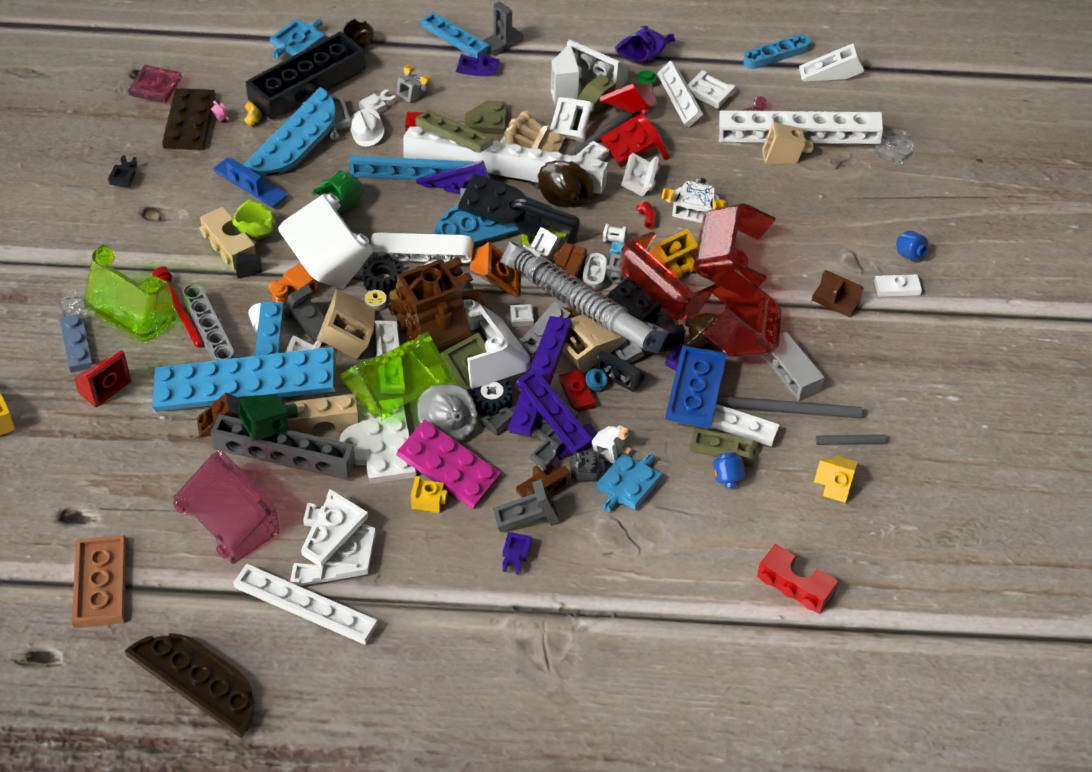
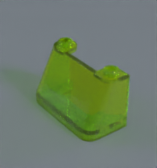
(131, 307)
(397, 376)

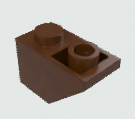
(225, 405)

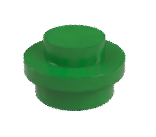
(646, 77)

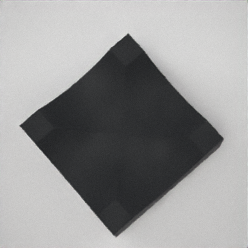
(635, 300)

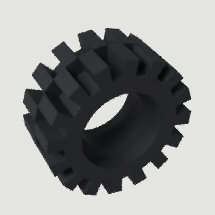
(381, 266)

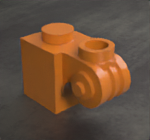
(292, 281)

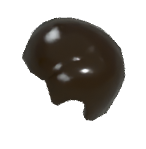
(359, 32)

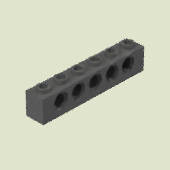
(286, 448)

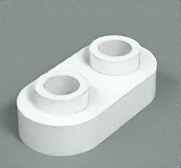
(595, 270)

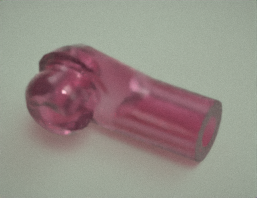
(759, 104)

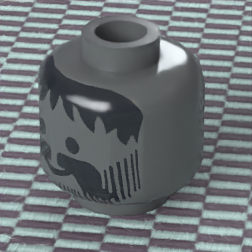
(586, 465)

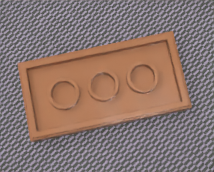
(99, 581)

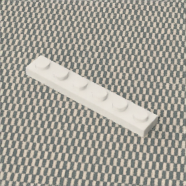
(305, 604)

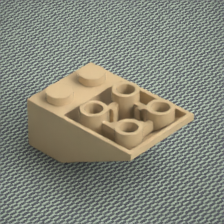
(347, 324)
(587, 340)

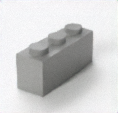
(795, 368)

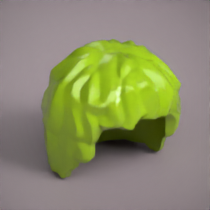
(254, 220)

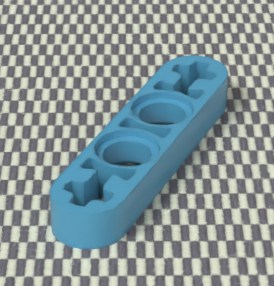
(756, 57)

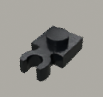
(123, 174)

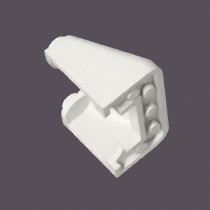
(325, 242)

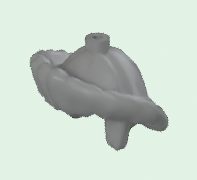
(449, 410)

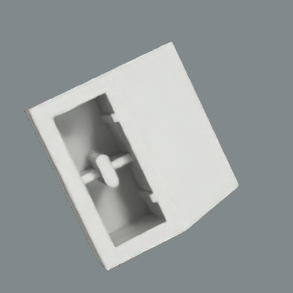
(565, 75)

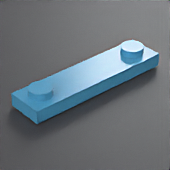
(455, 35)

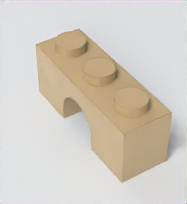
(219, 229)
(336, 410)

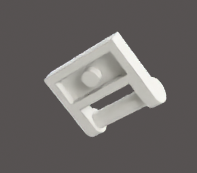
(711, 89)
(565, 117)

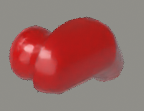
(646, 208)

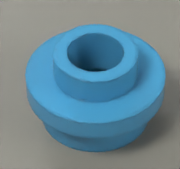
(596, 379)

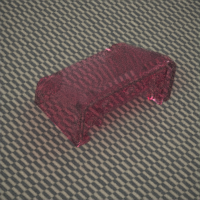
(228, 507)

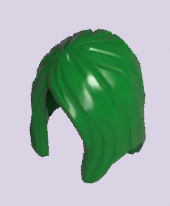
(345, 187)

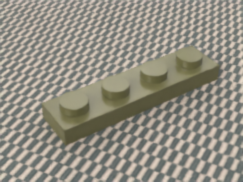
(454, 131)

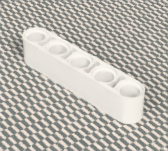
(422, 247)

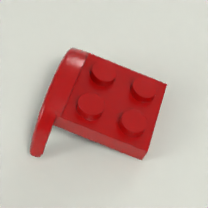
(635, 137)

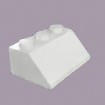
(595, 63)

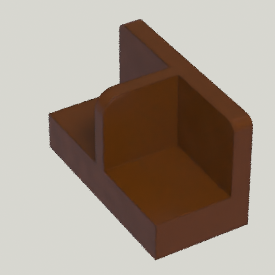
(838, 293)
(553, 479)

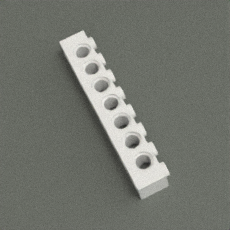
(816, 126)

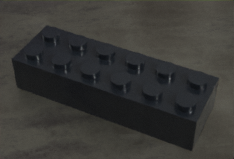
(302, 74)

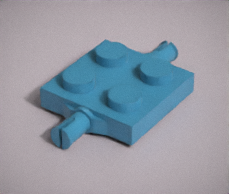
(296, 37)
(628, 481)

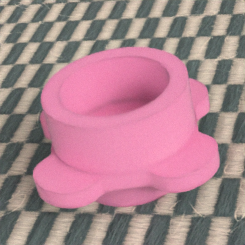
(220, 111)

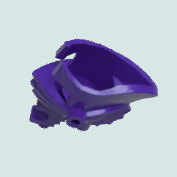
(643, 45)

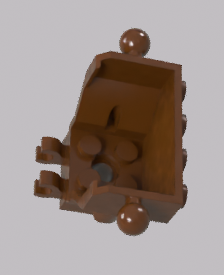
(432, 302)

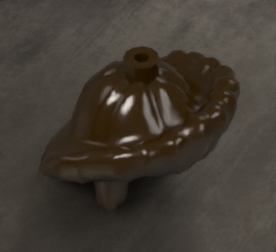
(565, 183)
(696, 328)

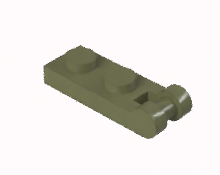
(717, 443)

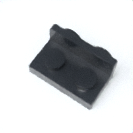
(619, 371)

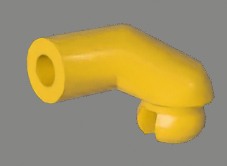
(254, 114)

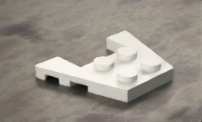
(348, 561)

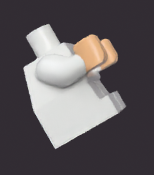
(609, 443)

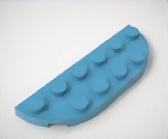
(296, 136)
(479, 228)

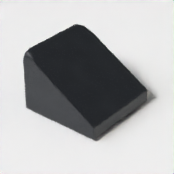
(248, 265)

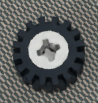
(492, 397)

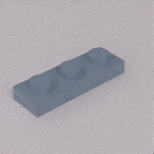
(76, 342)

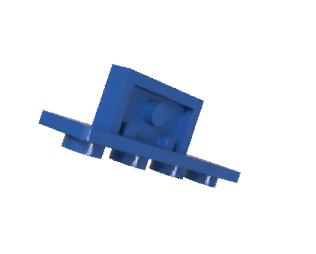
(250, 182)

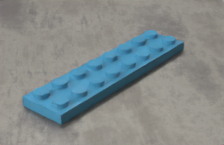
(278, 374)

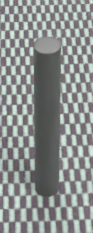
(850, 439)

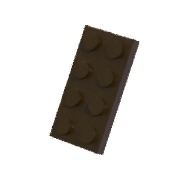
(189, 119)

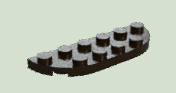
(198, 677)

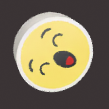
(376, 299)

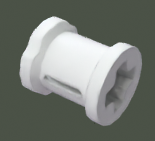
(610, 229)

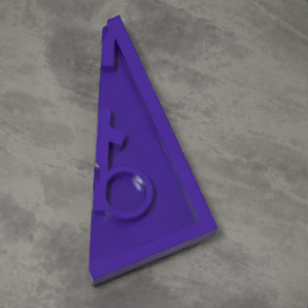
(455, 178)

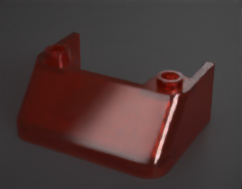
(717, 240)
(659, 281)
(749, 320)

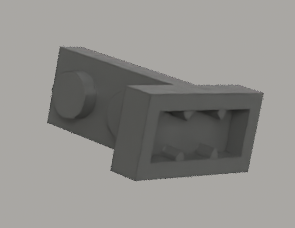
(504, 33)
(304, 312)
(527, 509)

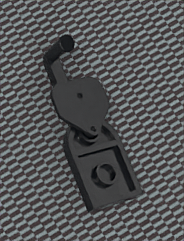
(509, 205)

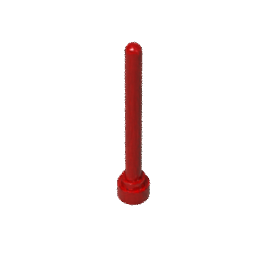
(164, 273)

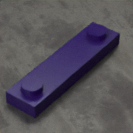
(554, 411)

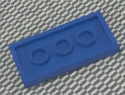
(696, 387)

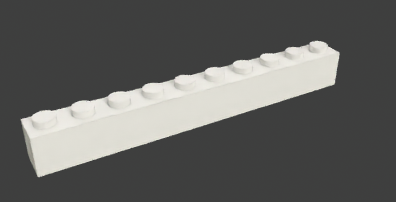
(499, 158)

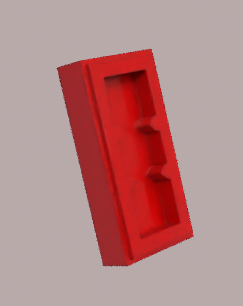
(577, 391)

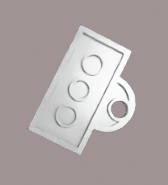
(378, 445)

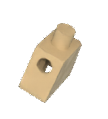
(785, 144)

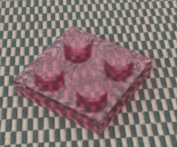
(155, 83)

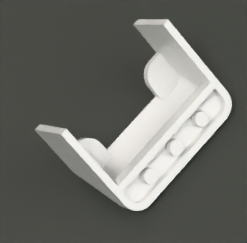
(503, 351)

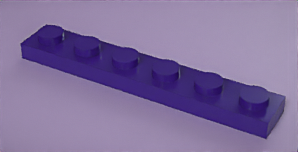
(546, 362)

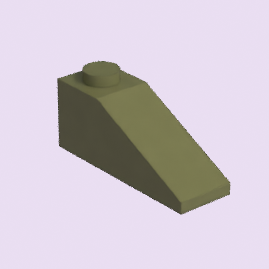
(592, 92)

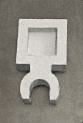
(378, 103)

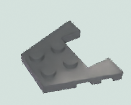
(552, 443)

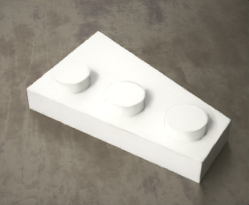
(334, 526)

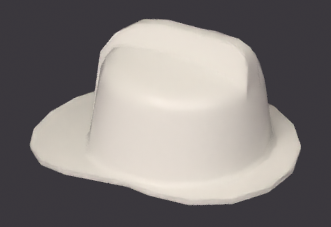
(366, 127)

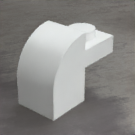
(544, 244)

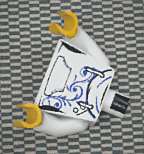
(693, 200)

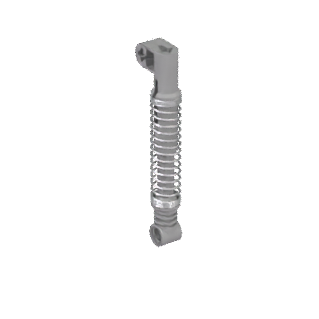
(613, 317)

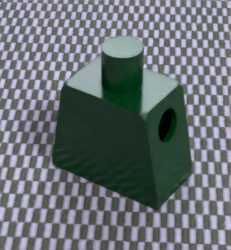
(265, 415)

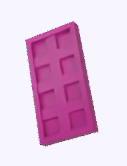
(448, 462)

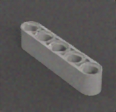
(207, 323)

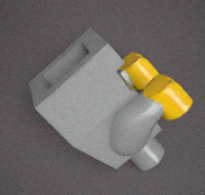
(411, 86)

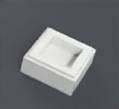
(521, 315)

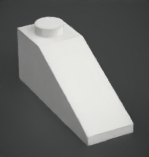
(833, 66)

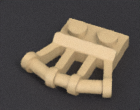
(542, 137)

